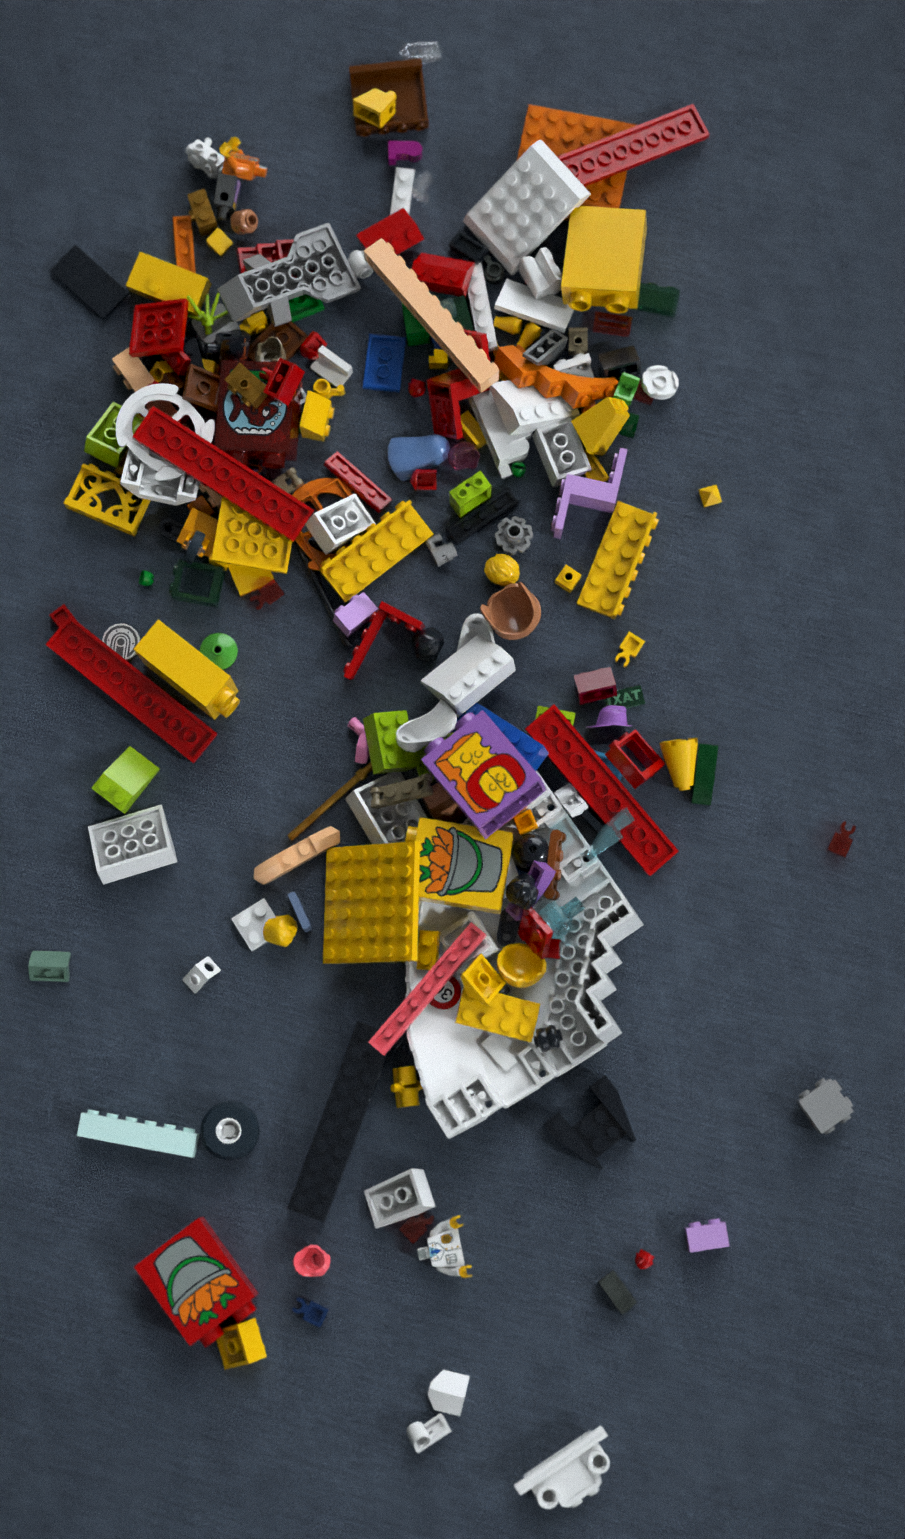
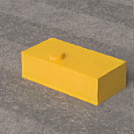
(166, 282)

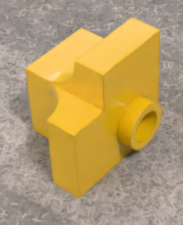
(255, 323)

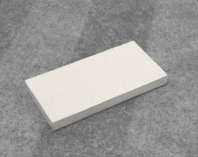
(545, 311)

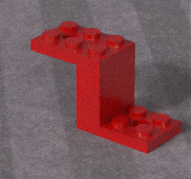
(450, 388)

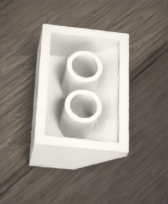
(561, 451)

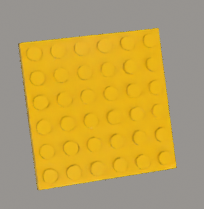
(371, 903)

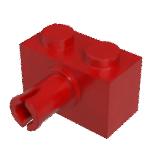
(282, 380)

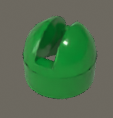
(518, 472)
(146, 578)

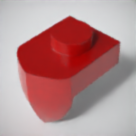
(311, 345)
(424, 479)

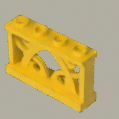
(83, 506)

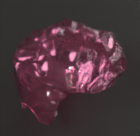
(463, 456)

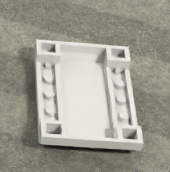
(525, 205)

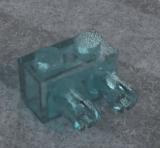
(560, 917)

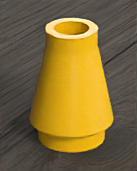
(510, 324)
(529, 335)

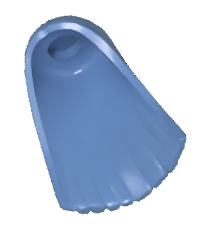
(414, 453)

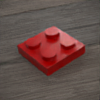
(535, 932)

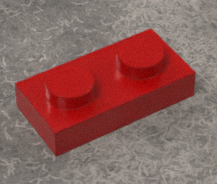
(177, 361)

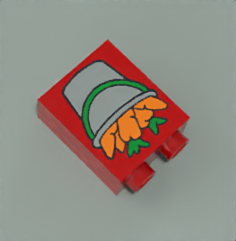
(198, 1283)

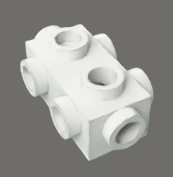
(205, 158)

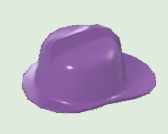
(610, 716)

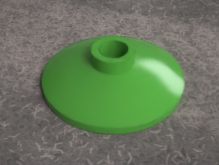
(228, 649)

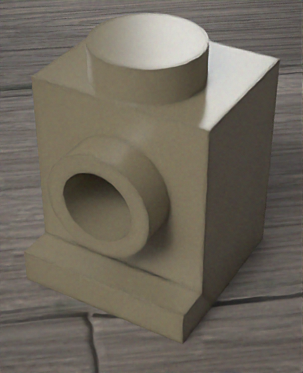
(577, 334)

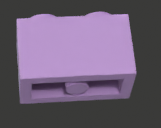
(354, 614)
(706, 1236)

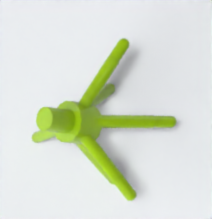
(207, 319)

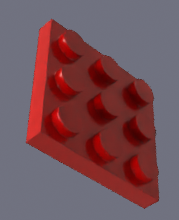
(158, 328)

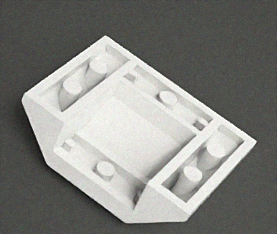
(141, 482)

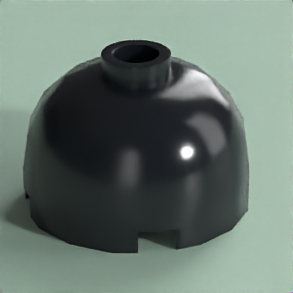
(523, 857)

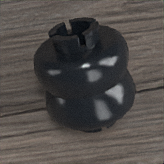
(548, 1038)

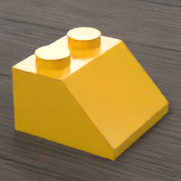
(316, 417)
(241, 1344)

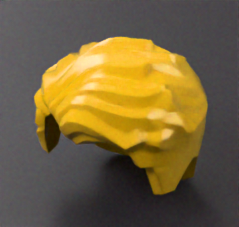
(280, 930)

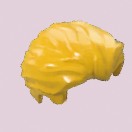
(502, 570)

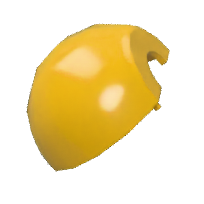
(520, 965)

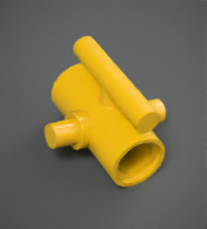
(405, 1086)

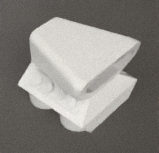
(541, 273)

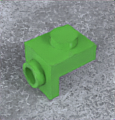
(626, 388)

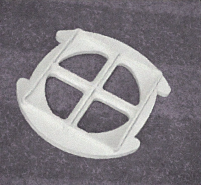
(136, 404)

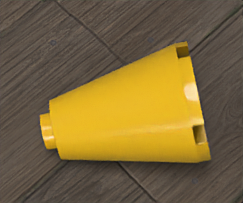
(680, 760)

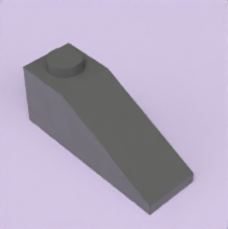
(546, 349)

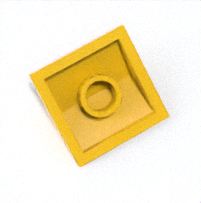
(482, 980)

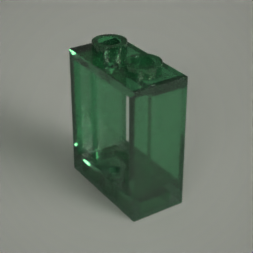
(216, 587)

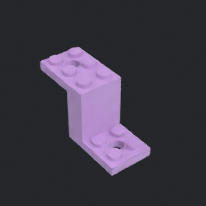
(588, 493)

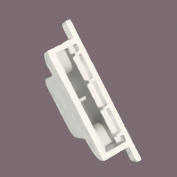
(503, 447)
(569, 1472)

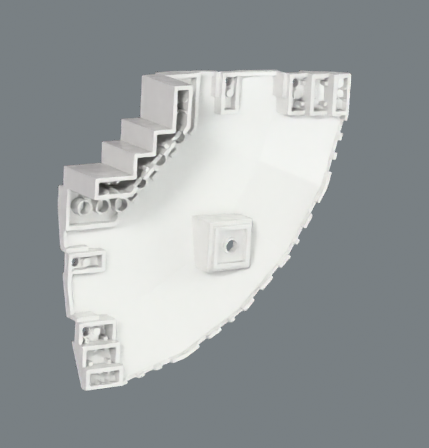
(449, 1057)

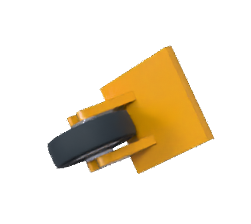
(197, 535)

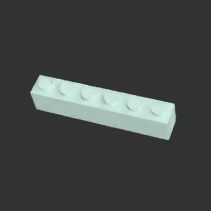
(137, 1134)

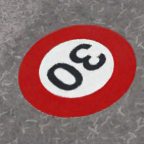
(448, 995)

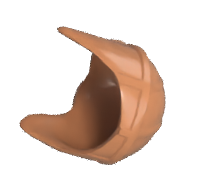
(512, 612)

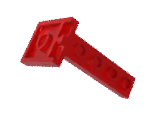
(369, 634)

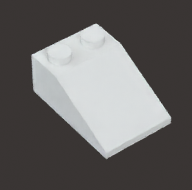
(339, 523)
(399, 1198)

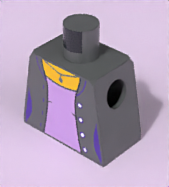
(227, 188)

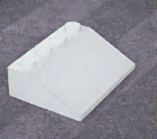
(527, 409)
(470, 674)
(386, 823)
(132, 844)

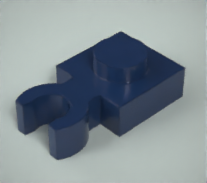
(313, 1312)

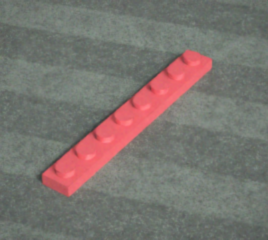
(427, 988)

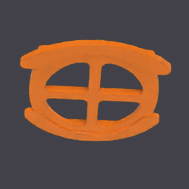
(309, 492)

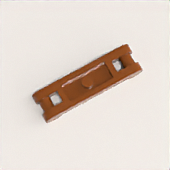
(555, 856)

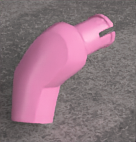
(362, 751)

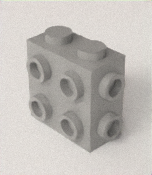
(825, 1105)

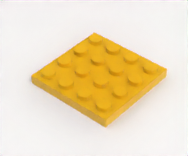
(248, 542)

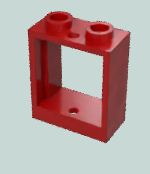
(642, 751)

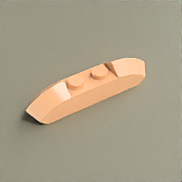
(296, 855)

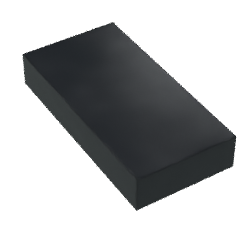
(468, 247)

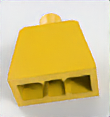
(375, 107)

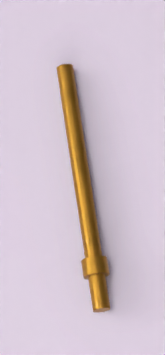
(361, 775)

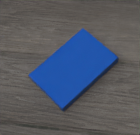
(384, 363)

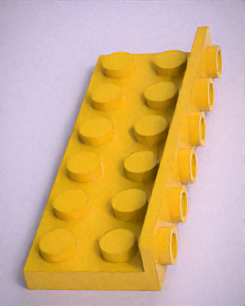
(375, 551)
(617, 560)

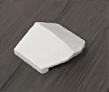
(448, 1392)

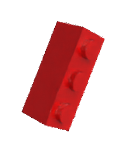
(396, 229)
(444, 273)

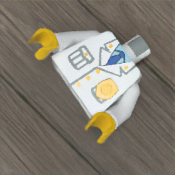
(445, 1249)

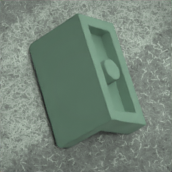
(49, 966)

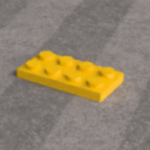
(502, 1016)

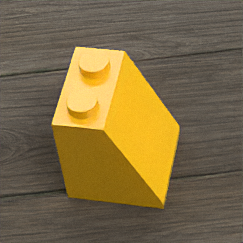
(601, 424)

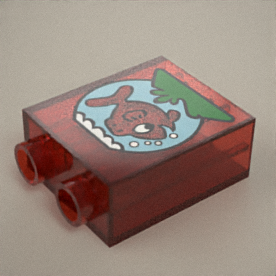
(260, 432)

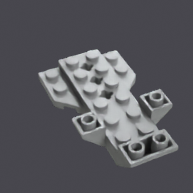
(272, 285)

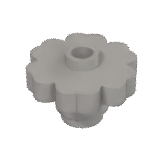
(510, 543)

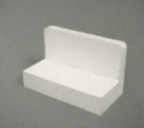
(331, 367)

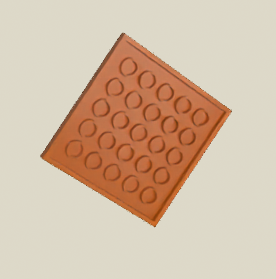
(569, 131)

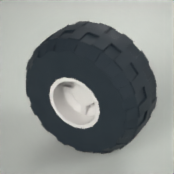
(230, 1130)

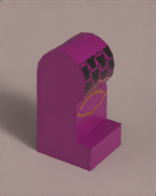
(404, 151)

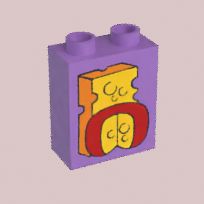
(483, 773)

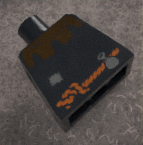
(229, 346)

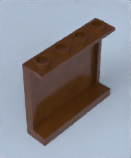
(402, 78)

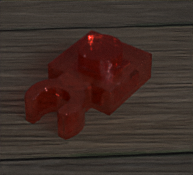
(269, 592)
(840, 842)
(415, 1228)

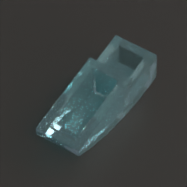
(610, 832)

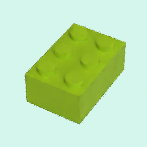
(382, 745)

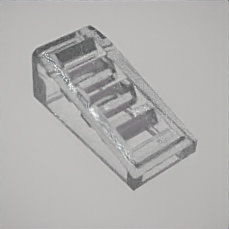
(412, 47)

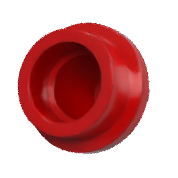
(416, 388)
(643, 1259)

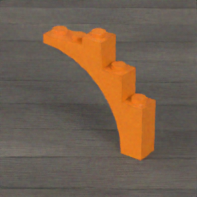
(552, 383)

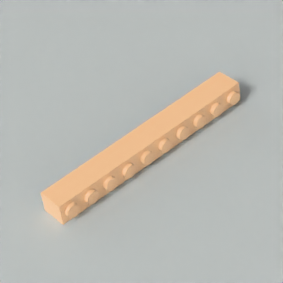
(431, 315)
(137, 377)

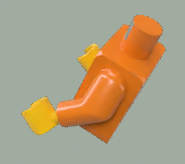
(239, 164)

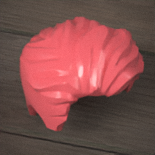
(311, 1261)

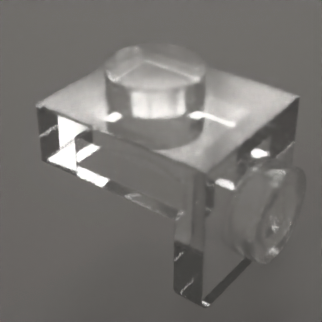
(421, 184)

